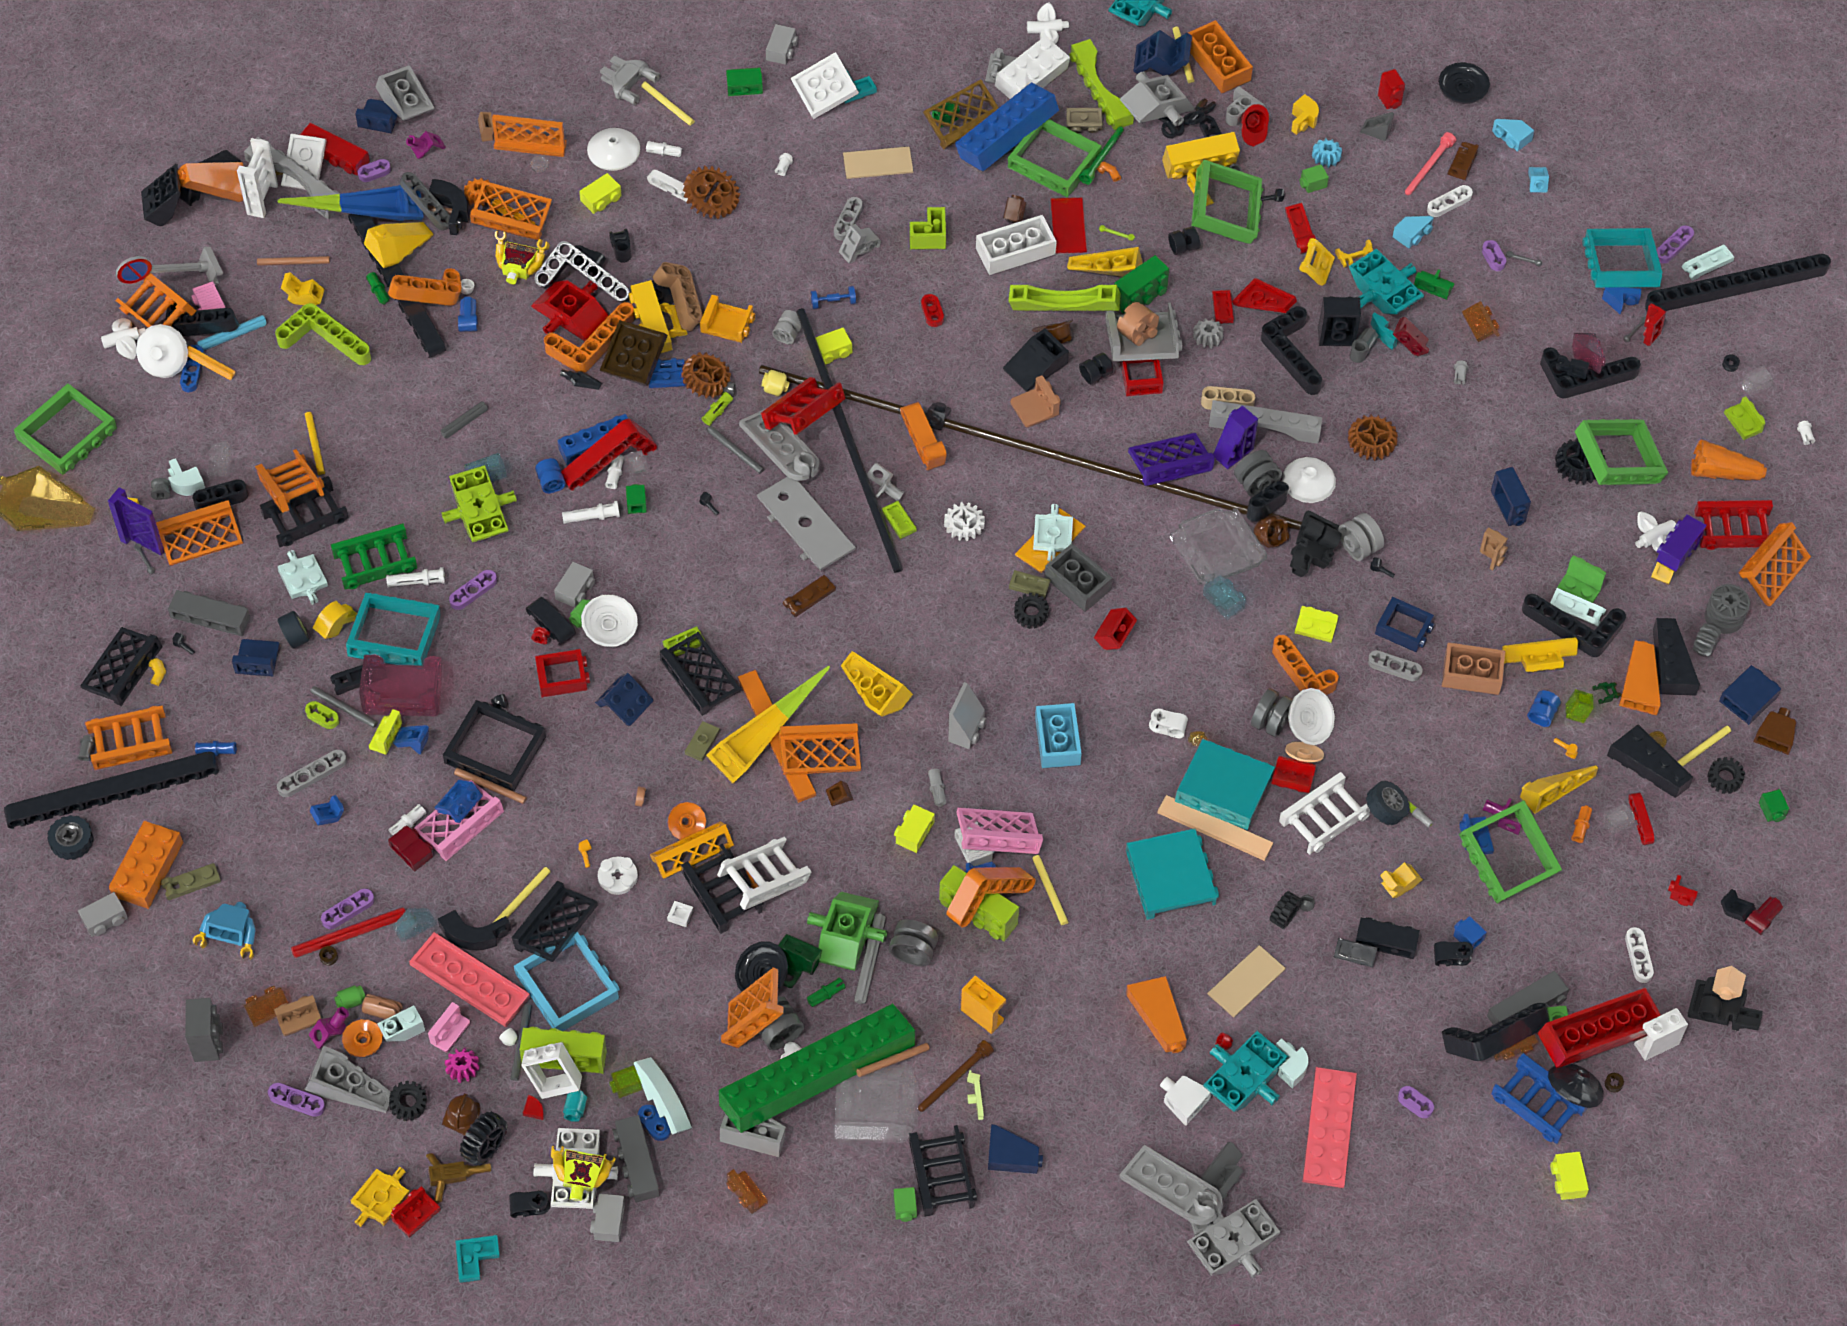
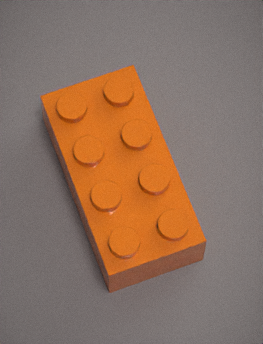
(1219, 57)
(146, 864)

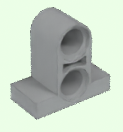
(1242, 101)
(858, 242)

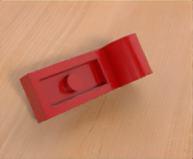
(1299, 226)

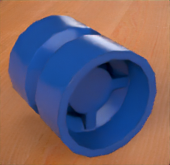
(550, 475)
(1544, 708)

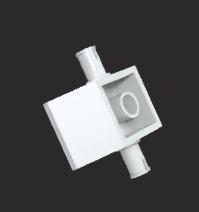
(577, 1140)

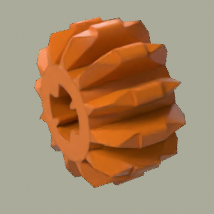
(472, 190)

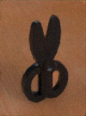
(1199, 115)
(1168, 123)

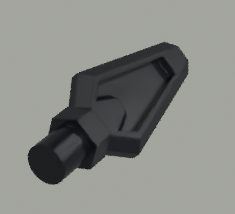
(581, 379)

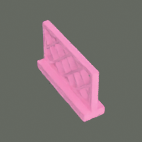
(468, 827)
(998, 839)

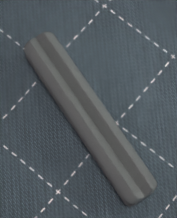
(463, 420)

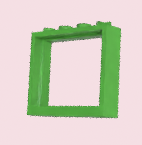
(1042, 175)
(1236, 178)
(47, 411)
(1655, 467)
(1536, 839)

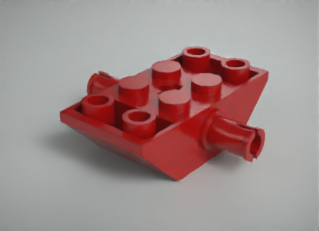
(571, 308)

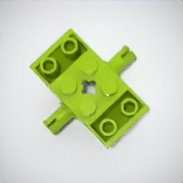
(475, 490)

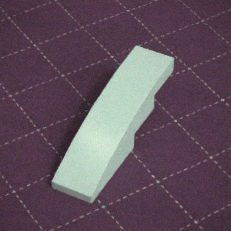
(662, 1093)

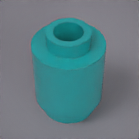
(574, 1106)

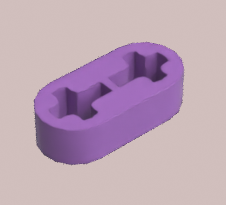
(374, 170)
(1490, 257)
(1418, 1098)

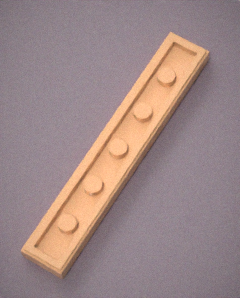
(1216, 828)

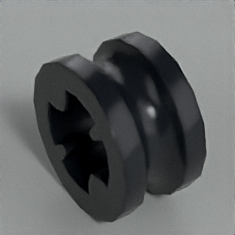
(1731, 368)

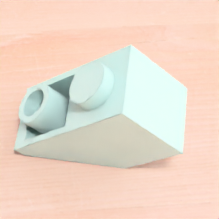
(402, 1025)

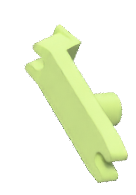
(975, 1098)

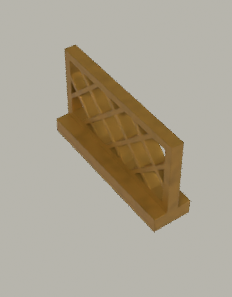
(953, 136)

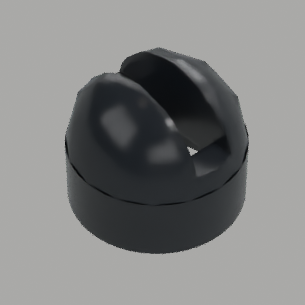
(499, 701)

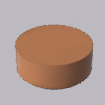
(640, 796)

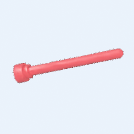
(1447, 141)

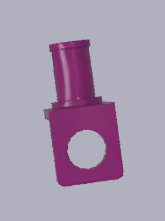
(423, 144)
(1494, 808)
(329, 1027)

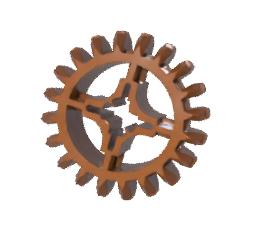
(703, 379)
(1367, 443)

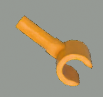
(1571, 749)
(584, 846)

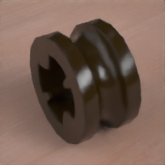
(331, 950)
(1619, 1078)

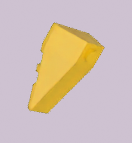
(394, 241)
(1110, 262)
(877, 688)
(1550, 789)

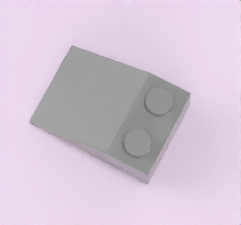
(403, 93)
(966, 718)

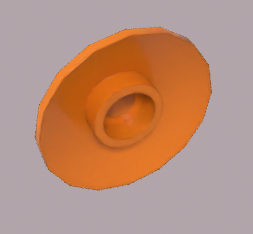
(695, 817)
(358, 1030)

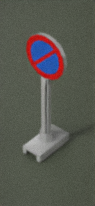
(139, 267)

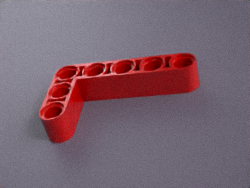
(605, 450)

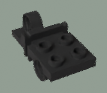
(1314, 543)
(1710, 1007)

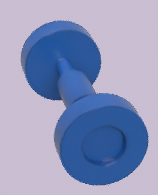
(833, 297)

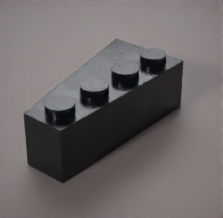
(1673, 661)
(1651, 761)

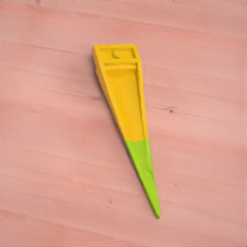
(743, 746)

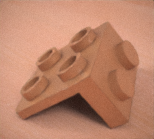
(1037, 404)

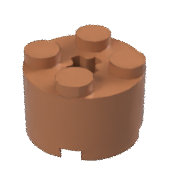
(1138, 323)

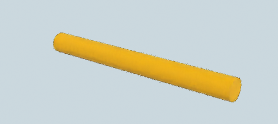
(314, 443)

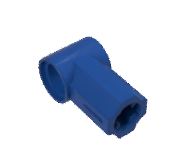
(467, 319)

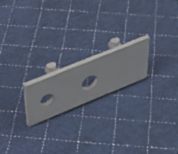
(822, 539)

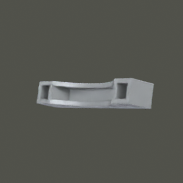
(304, 177)
(1299, 426)

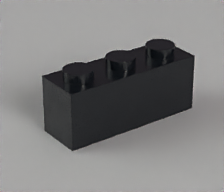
(1388, 937)

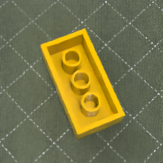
(1188, 156)

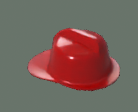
(1255, 124)

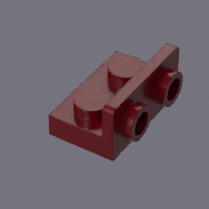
(1411, 337)

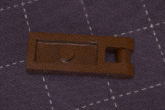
(809, 595)

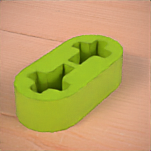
(319, 718)

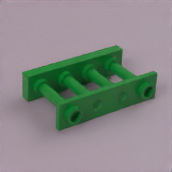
(369, 541)

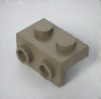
(1084, 119)

